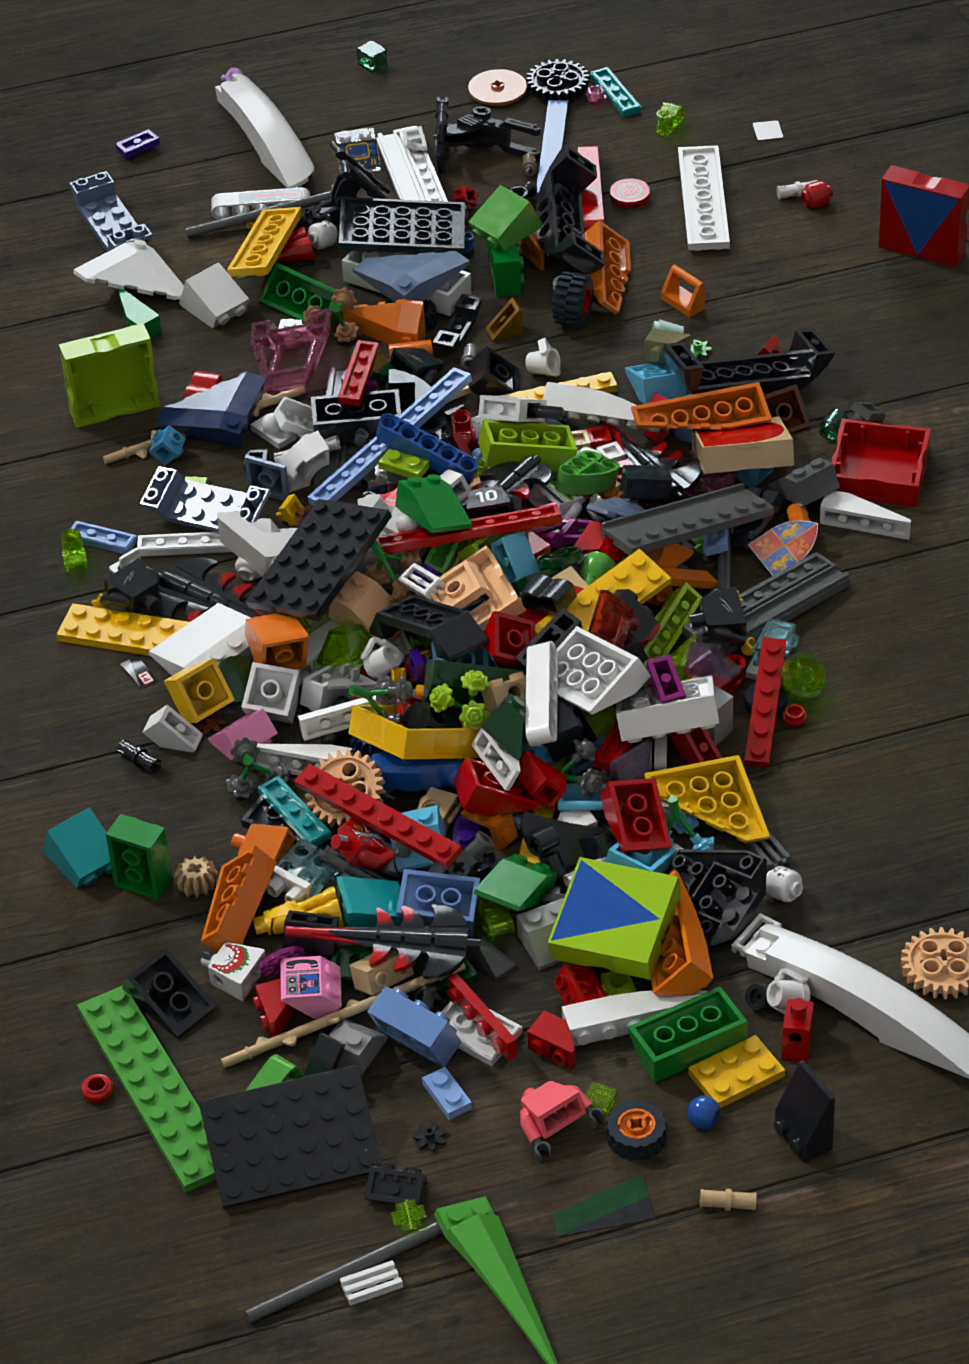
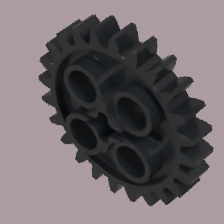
(557, 80)

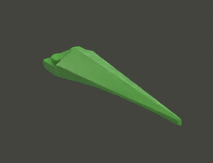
(484, 1245)

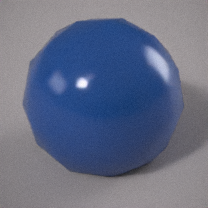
(703, 1112)

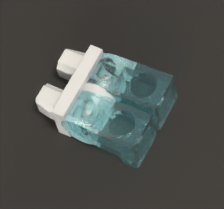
(301, 873)

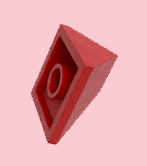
(507, 638)

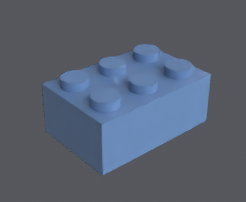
(415, 1025)

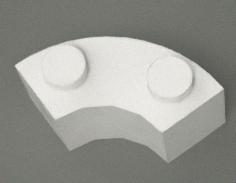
(305, 460)

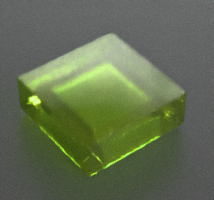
(601, 1096)

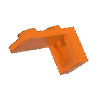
(500, 825)

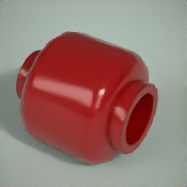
(817, 194)

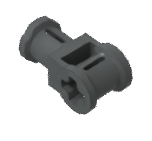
(472, 854)

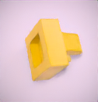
(289, 509)

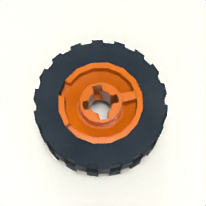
(636, 1130)

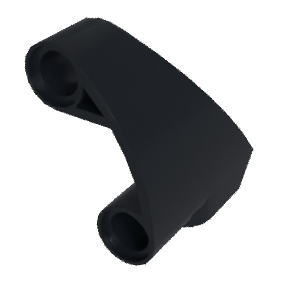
(563, 842)

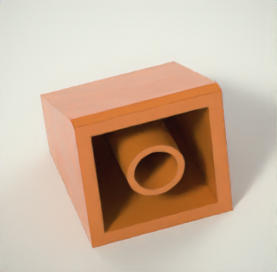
(277, 640)

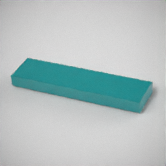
(615, 92)
(294, 811)

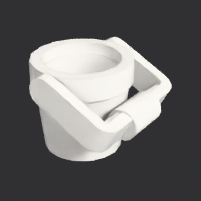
(544, 361)
(381, 661)
(782, 990)

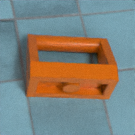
(680, 298)

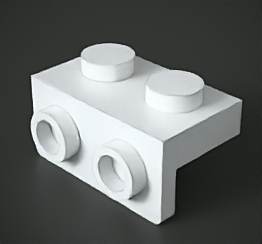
(294, 417)

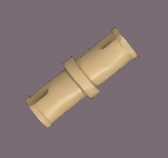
(728, 1199)

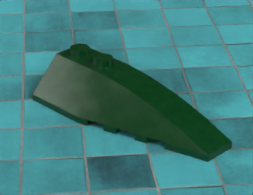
(449, 672)

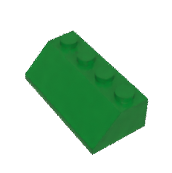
(295, 292)
(687, 1033)

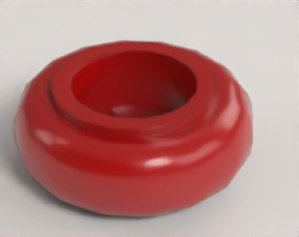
(97, 1080)

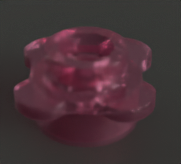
(595, 94)

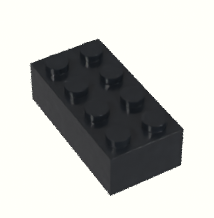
(344, 420)

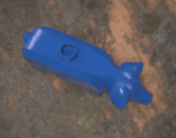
(415, 773)

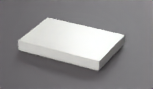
(471, 1040)

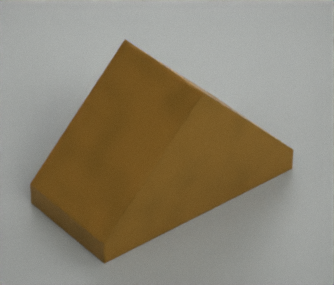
(507, 322)

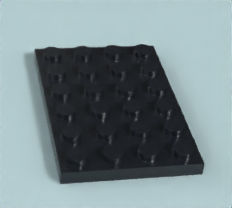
(401, 225)
(318, 559)
(290, 1136)

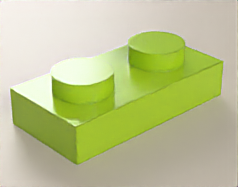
(403, 464)

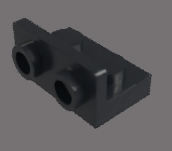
(393, 1185)

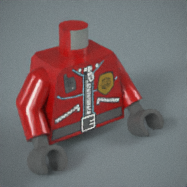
(365, 846)

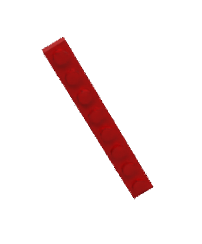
(481, 528)
(378, 816)

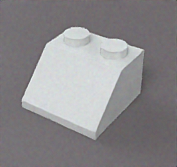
(274, 690)

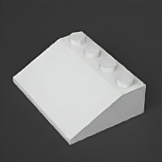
(211, 635)
(596, 672)
(646, 716)

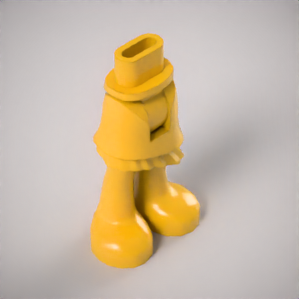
(323, 903)

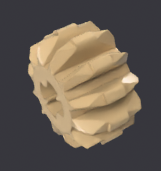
(196, 876)

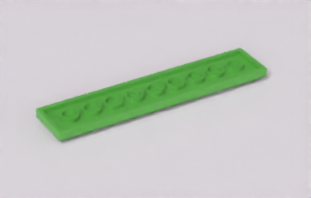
(151, 1084)

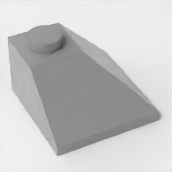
(360, 1042)

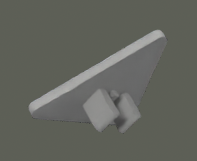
(344, 677)

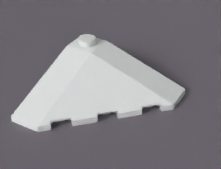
(134, 267)

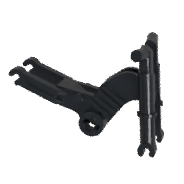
(477, 129)
(347, 184)

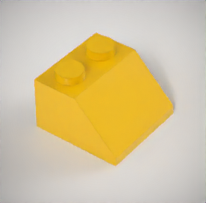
(199, 690)

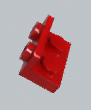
(578, 984)

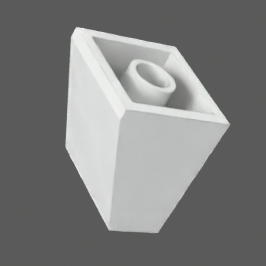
(213, 296)

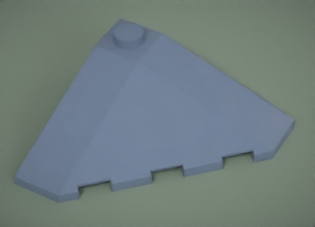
(411, 275)
(618, 507)

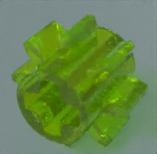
(408, 1214)

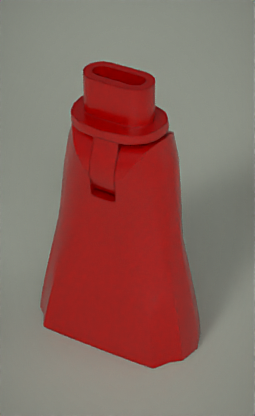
(297, 248)

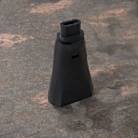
(748, 532)

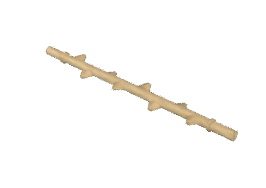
(142, 448)
(290, 1037)

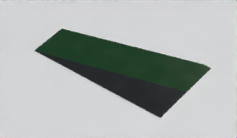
(614, 1206)

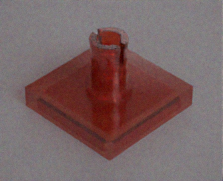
(612, 619)

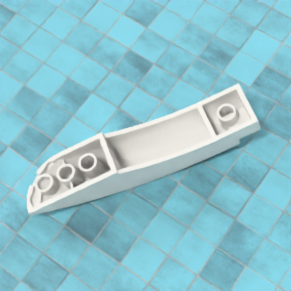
(267, 130)
(865, 996)

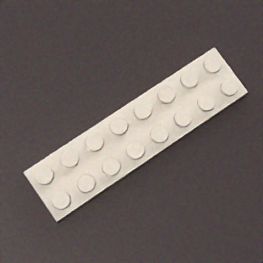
(703, 198)

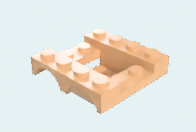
(473, 578)

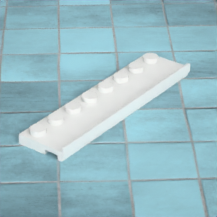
(409, 169)

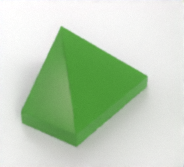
(443, 557)

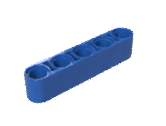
(416, 442)

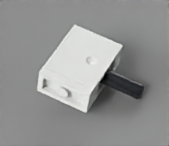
(518, 409)

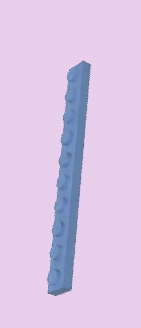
(371, 453)

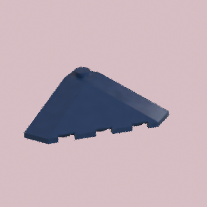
(218, 413)

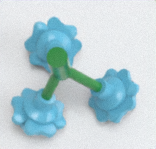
(685, 822)

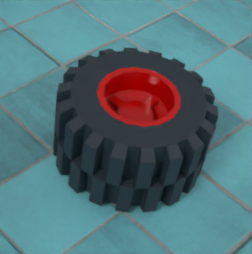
(572, 299)

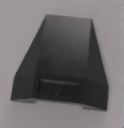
(722, 887)

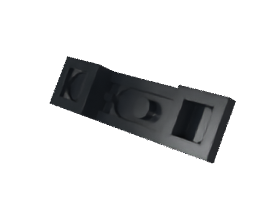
(460, 324)

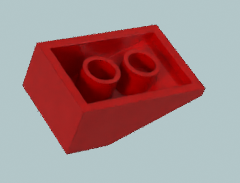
(484, 795)
(636, 815)

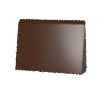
(789, 407)

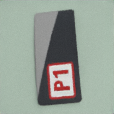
(139, 672)

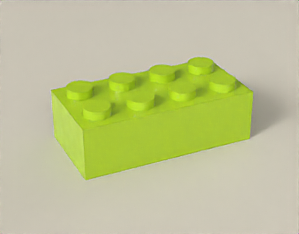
(516, 440)

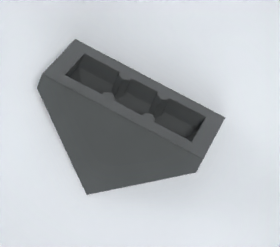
(491, 959)

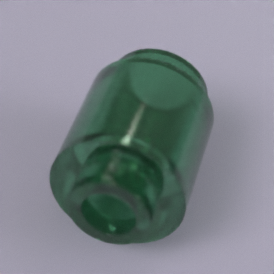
(831, 423)

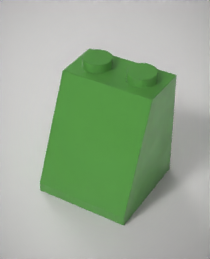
(505, 219)

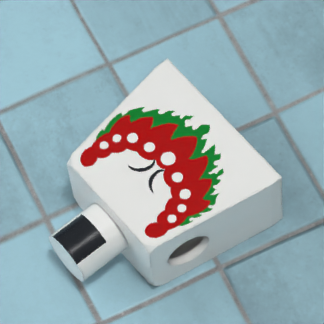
(234, 968)

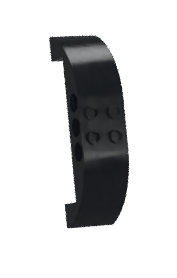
(562, 212)
(775, 371)
(410, 390)

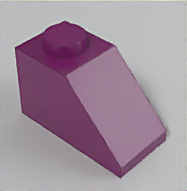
(664, 679)

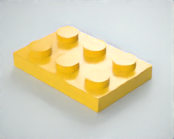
(736, 1071)

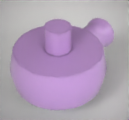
(228, 77)

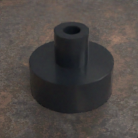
(757, 996)

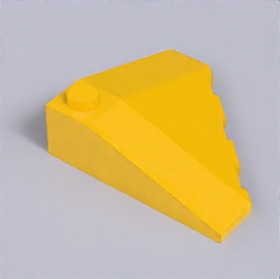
(716, 794)

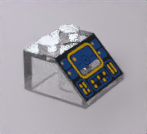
(360, 145)

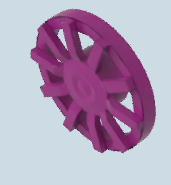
(275, 958)

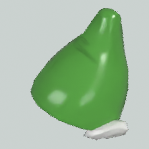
(594, 566)

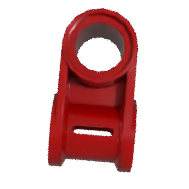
(462, 422)

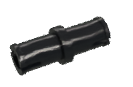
(139, 756)

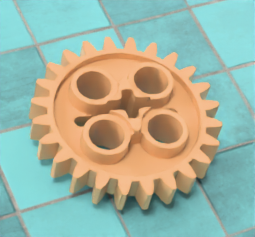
(339, 768)
(937, 962)

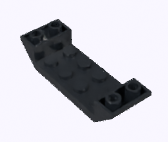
(450, 628)

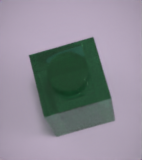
(372, 56)

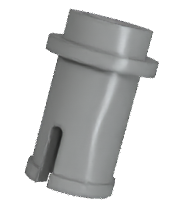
(469, 352)

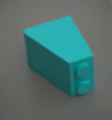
(79, 848)
(363, 896)

